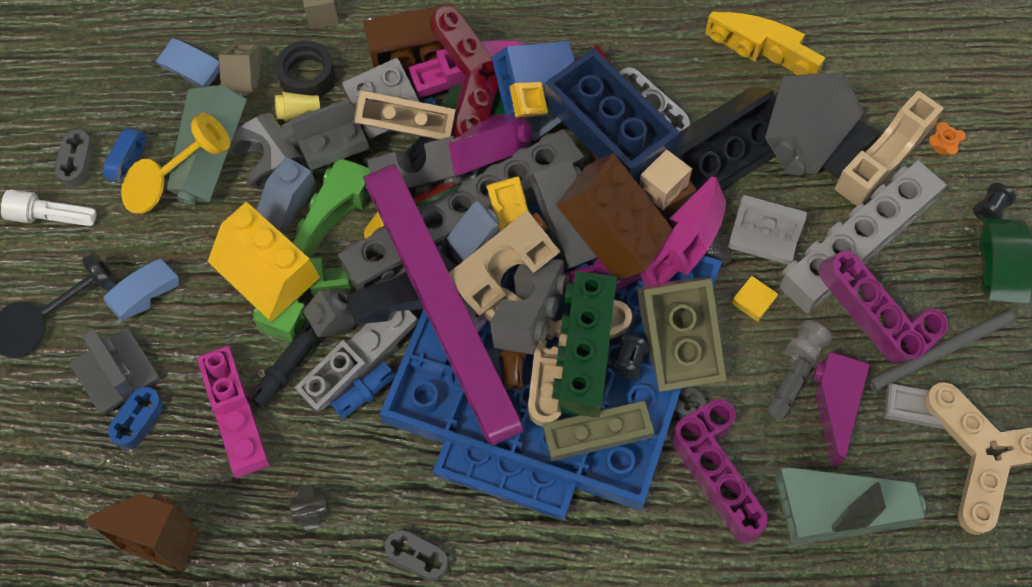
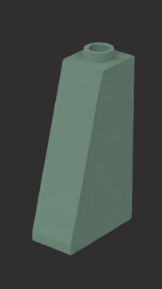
(197, 175)
(818, 498)

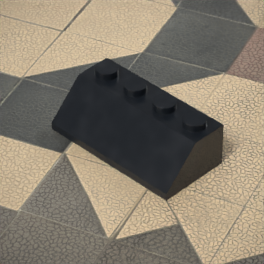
(729, 139)

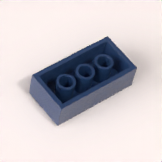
(609, 114)

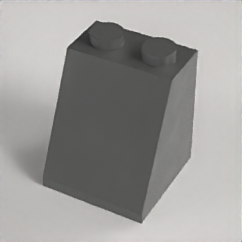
(811, 120)

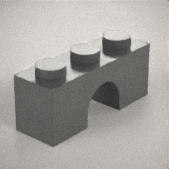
(436, 171)
(524, 323)

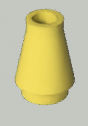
(292, 105)

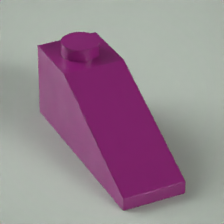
(489, 142)
(838, 400)

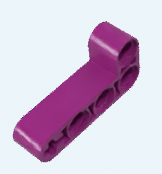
(878, 302)
(726, 474)

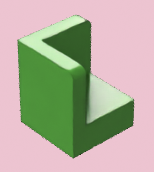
(329, 278)

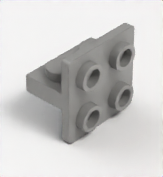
(384, 79)
(767, 229)

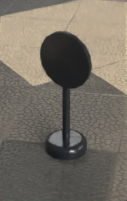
(25, 324)

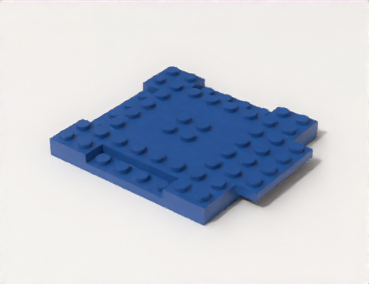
(519, 470)

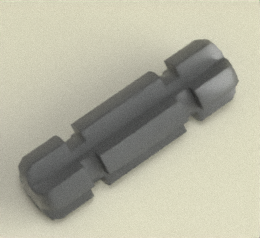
(789, 389)

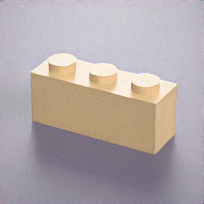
(403, 115)

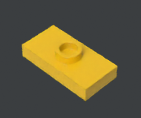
(507, 201)

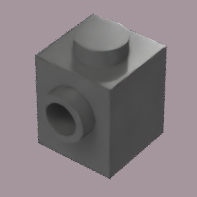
(330, 313)

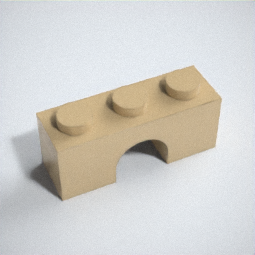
(481, 273)

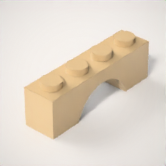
(901, 137)

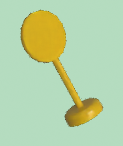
(145, 178)

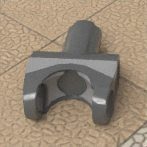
(267, 138)

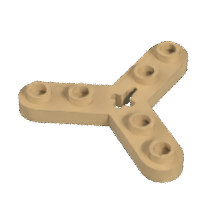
(540, 405)
(975, 433)

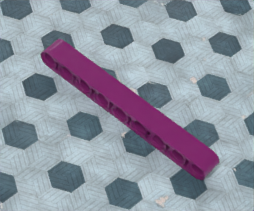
(443, 305)

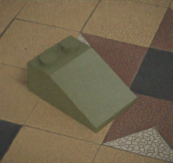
(682, 333)

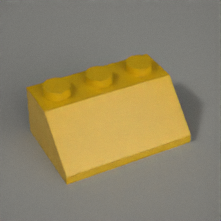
(261, 262)

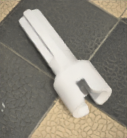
(27, 207)

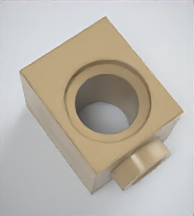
(665, 179)

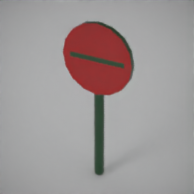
(434, 193)

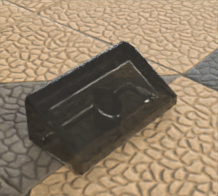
(861, 511)

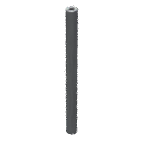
(942, 350)

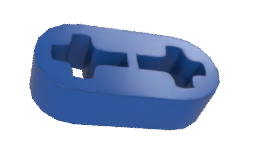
(124, 154)
(135, 418)

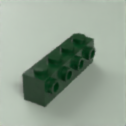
(586, 344)

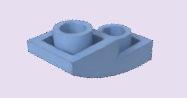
(189, 62)
(137, 289)

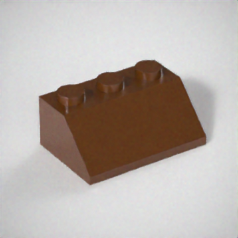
(148, 530)

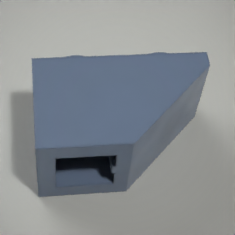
(472, 232)

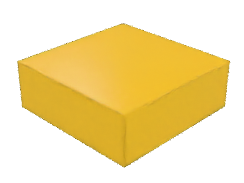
(528, 99)
(754, 298)

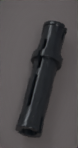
(279, 373)

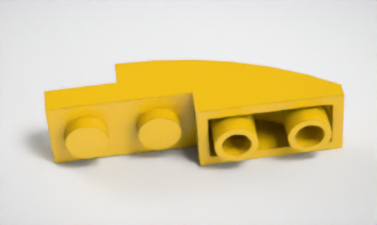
(756, 36)

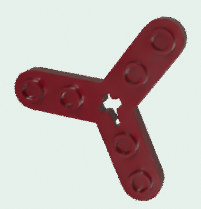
(471, 57)

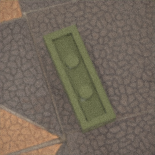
(590, 434)

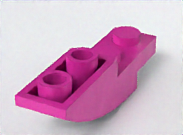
(443, 71)
(692, 234)
(233, 412)

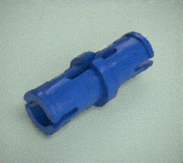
(363, 390)

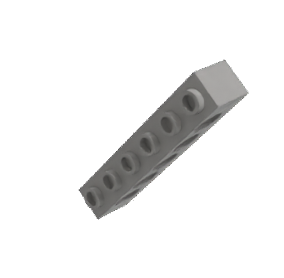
(915, 182)

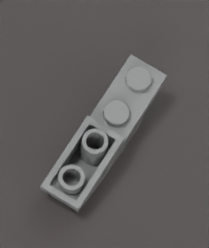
(355, 359)

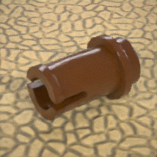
(512, 369)

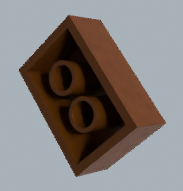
(403, 37)
(615, 217)

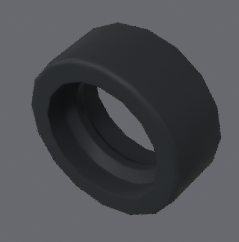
(300, 52)

